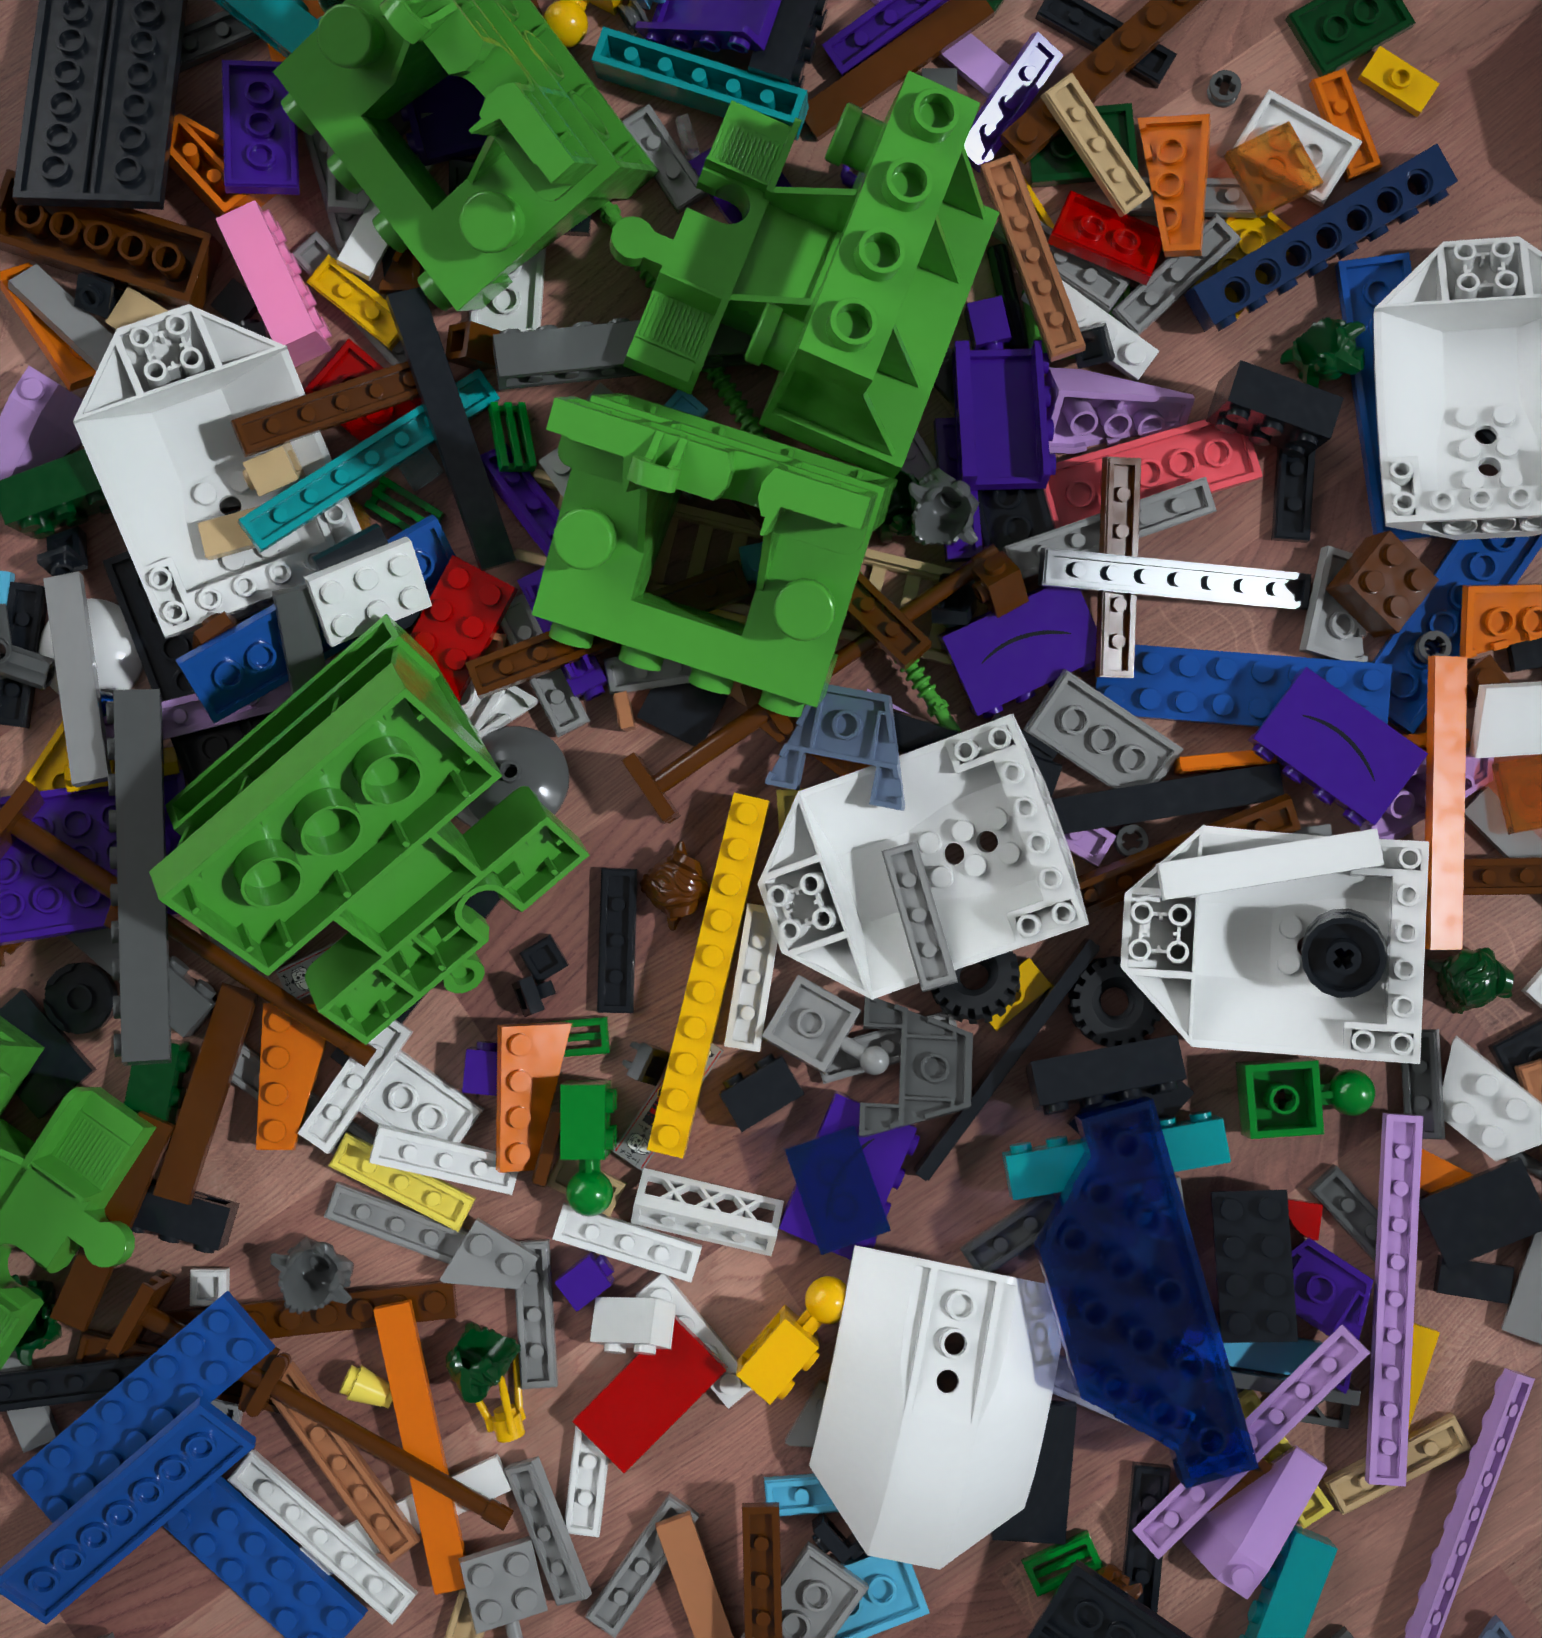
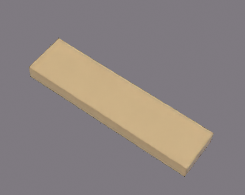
(1096, 145)
(1426, 1450)

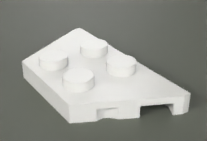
(496, 709)
(1489, 1105)

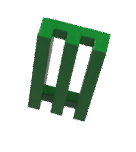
(525, 436)
(379, 494)
(603, 1035)
(1054, 1551)

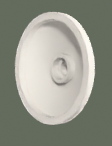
(114, 649)

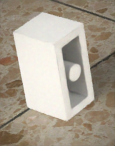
(633, 1323)

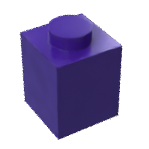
(987, 324)
(481, 1069)
(585, 1280)

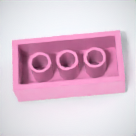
(275, 281)

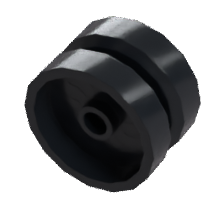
(1343, 974)

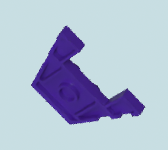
(1329, 1292)

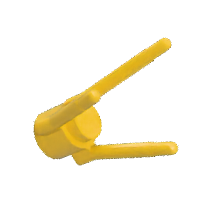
(507, 1417)

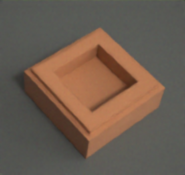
(624, 711)

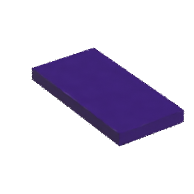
(257, 131)

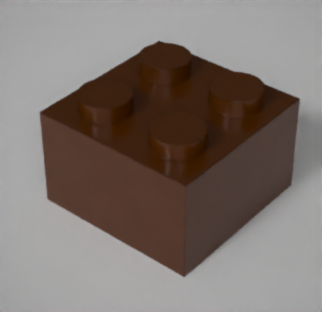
(1382, 584)

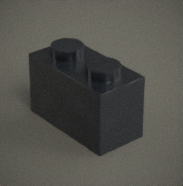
(761, 1091)

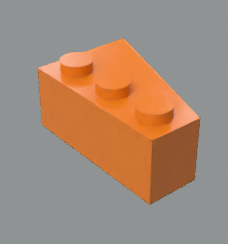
(199, 162)

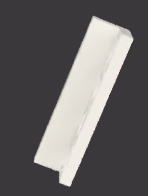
(705, 1219)

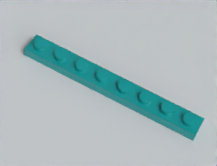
(355, 468)

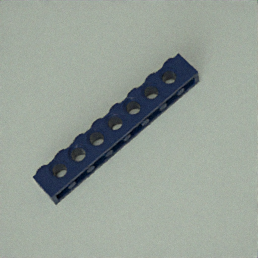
(1427, 171)

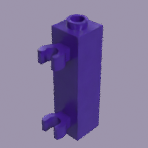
(583, 676)

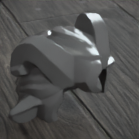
(942, 509)
(312, 1275)

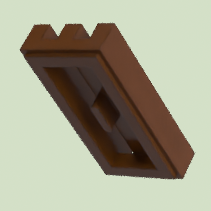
(547, 1150)

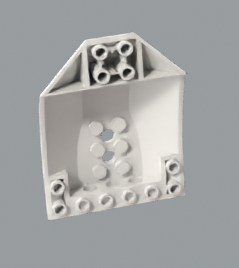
(1457, 358)
(170, 456)
(833, 891)
(1231, 964)
(922, 1466)

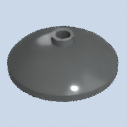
(538, 766)

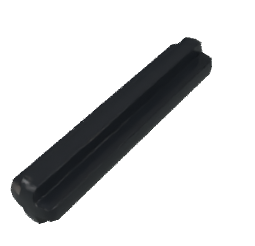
(1005, 286)

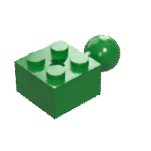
(1301, 1111)
(588, 1137)

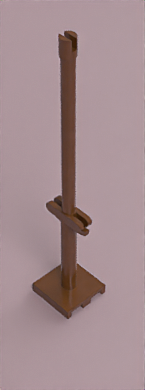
(772, 723)
(17, 823)
(265, 1382)

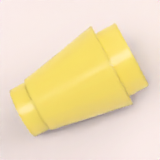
(366, 1387)

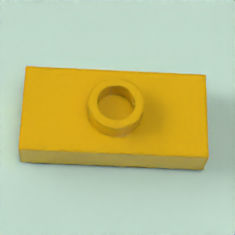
(1398, 81)
(1032, 985)

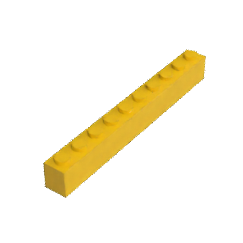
(708, 975)

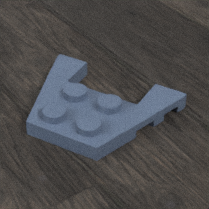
(850, 728)

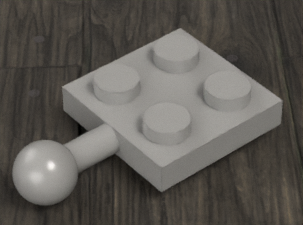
(816, 1026)
(503, 1586)

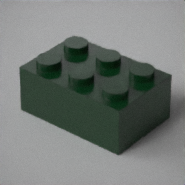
(52, 496)

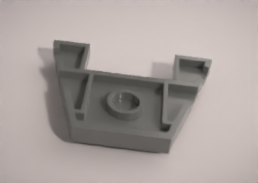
(933, 1069)

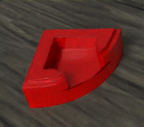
(1305, 1217)

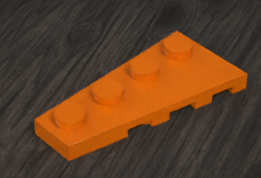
(1177, 170)
(66, 362)
(1499, 616)
(286, 1077)
(526, 1083)

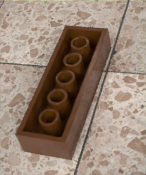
(115, 244)

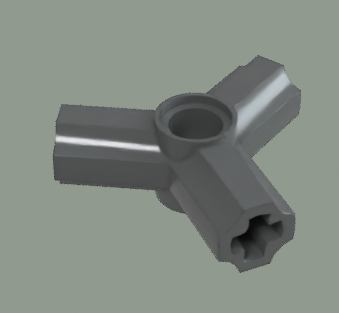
(20, 663)

